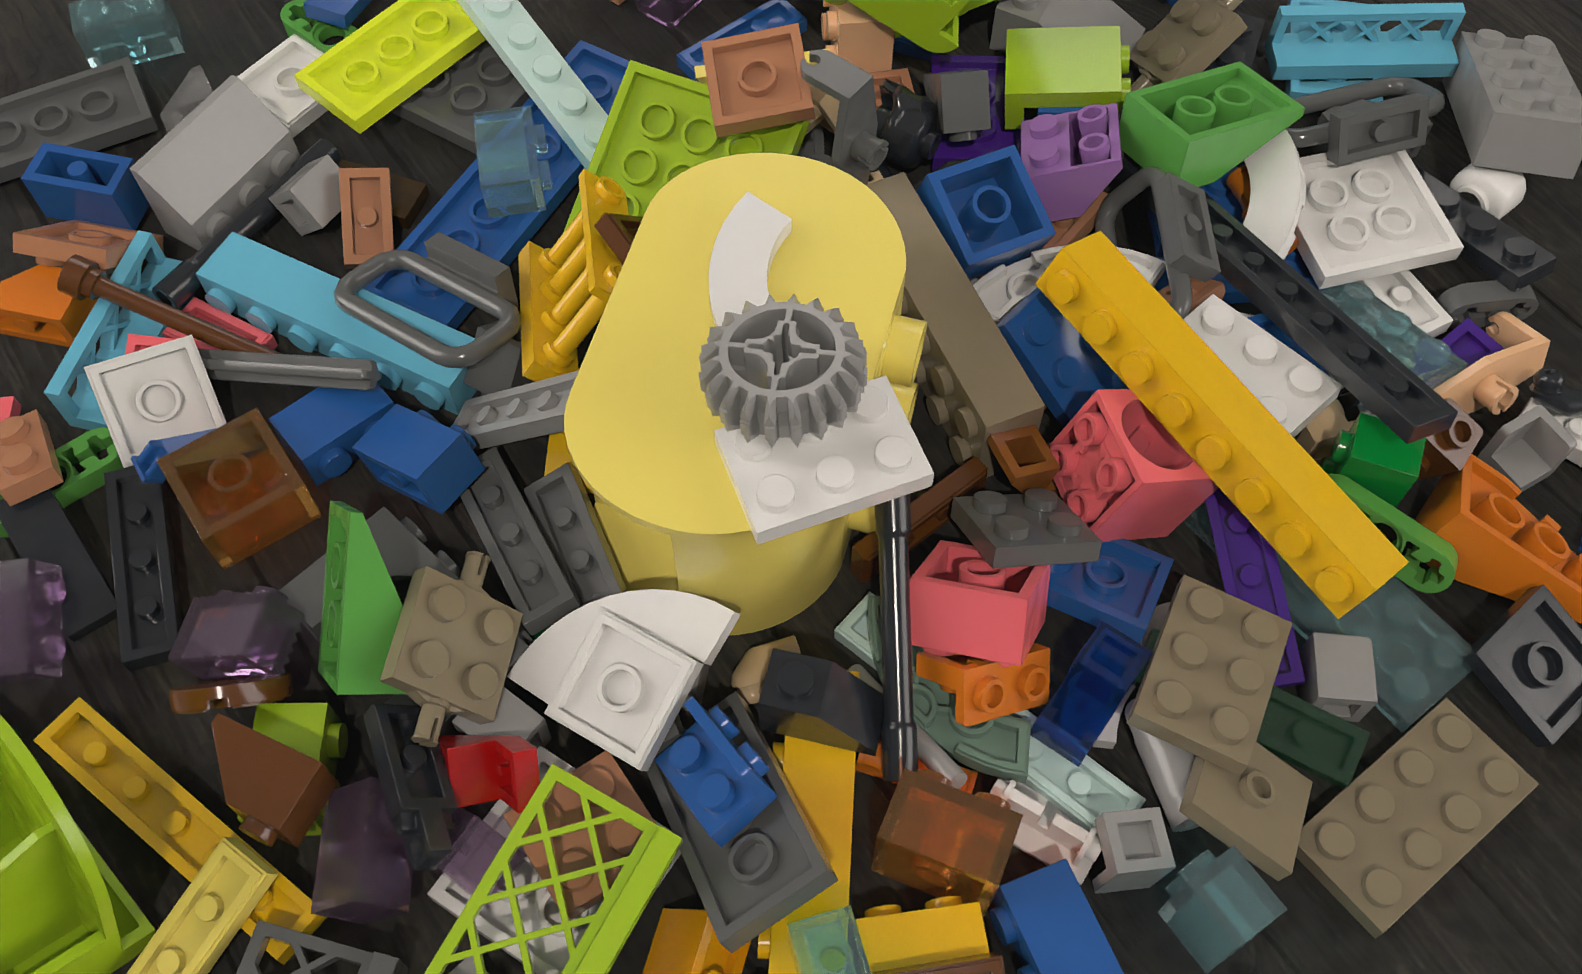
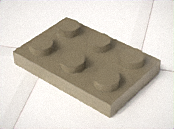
(1211, 675)

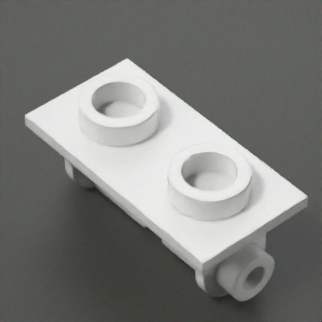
(1048, 831)

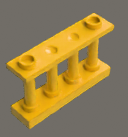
(568, 284)

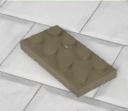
(1411, 817)

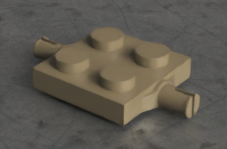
(1186, 41)
(451, 647)

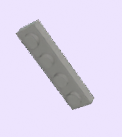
(517, 412)

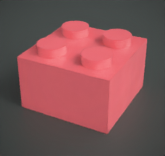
(976, 609)

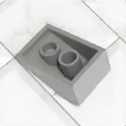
(1061, 13)

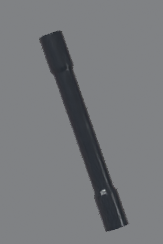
(182, 280)
(898, 726)

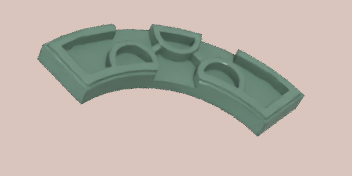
(990, 747)

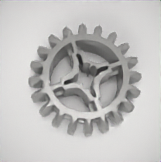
(783, 370)

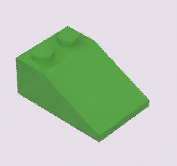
(1204, 122)
(357, 607)

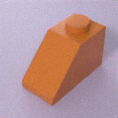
(38, 311)

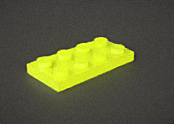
(389, 59)

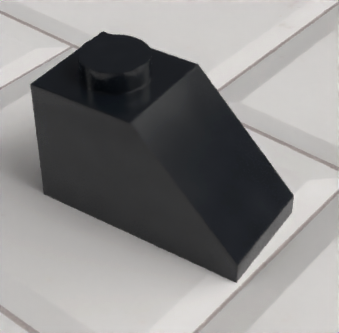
(820, 703)

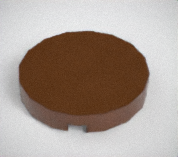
(229, 693)

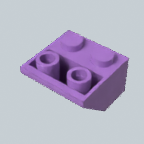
(1072, 157)

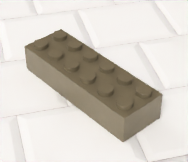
(965, 362)

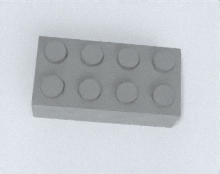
(1516, 104)

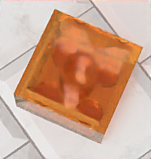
(239, 488)
(945, 838)

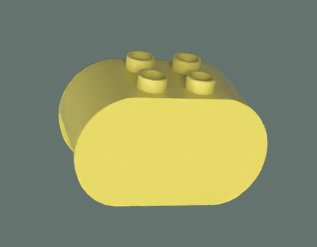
(638, 403)

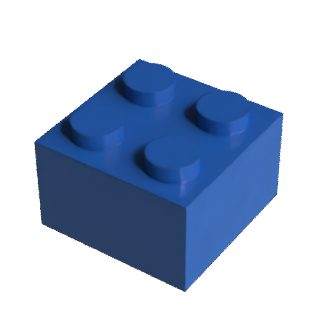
(987, 211)

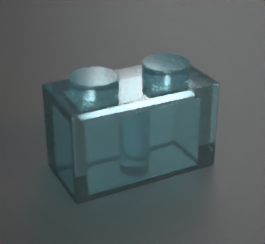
(125, 28)
(510, 161)
(1219, 906)

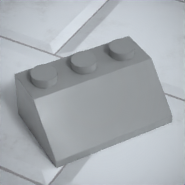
(214, 163)

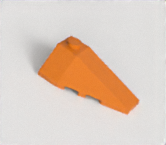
(1499, 540)

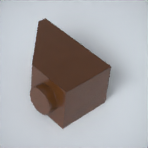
(269, 783)

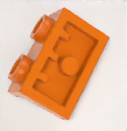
(986, 688)

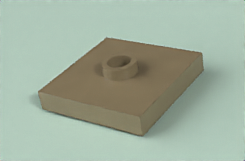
(1254, 811)

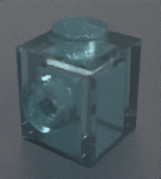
(827, 944)

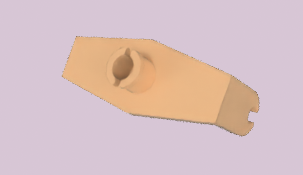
(1494, 377)

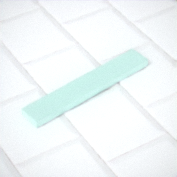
(1075, 790)

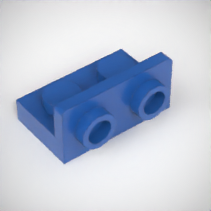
(715, 775)

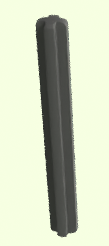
(291, 369)

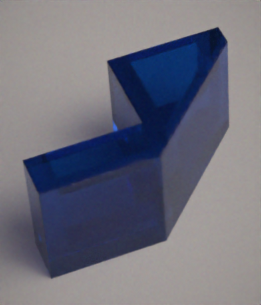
(1090, 693)

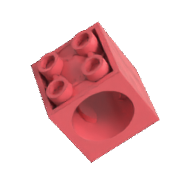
(1126, 470)

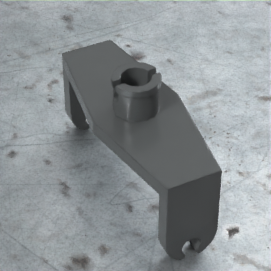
(855, 140)

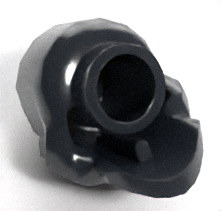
(906, 125)

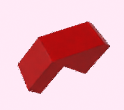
(491, 769)

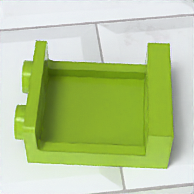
(1064, 69)

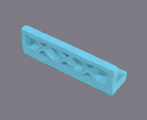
(1360, 49)
(113, 329)

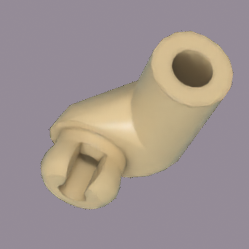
(752, 668)

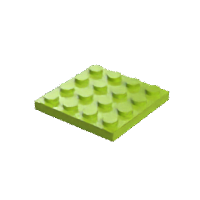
(666, 127)

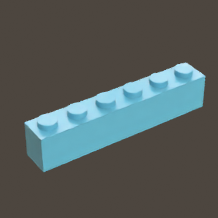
(300, 304)

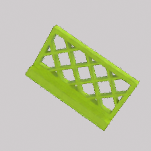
(621, 903)

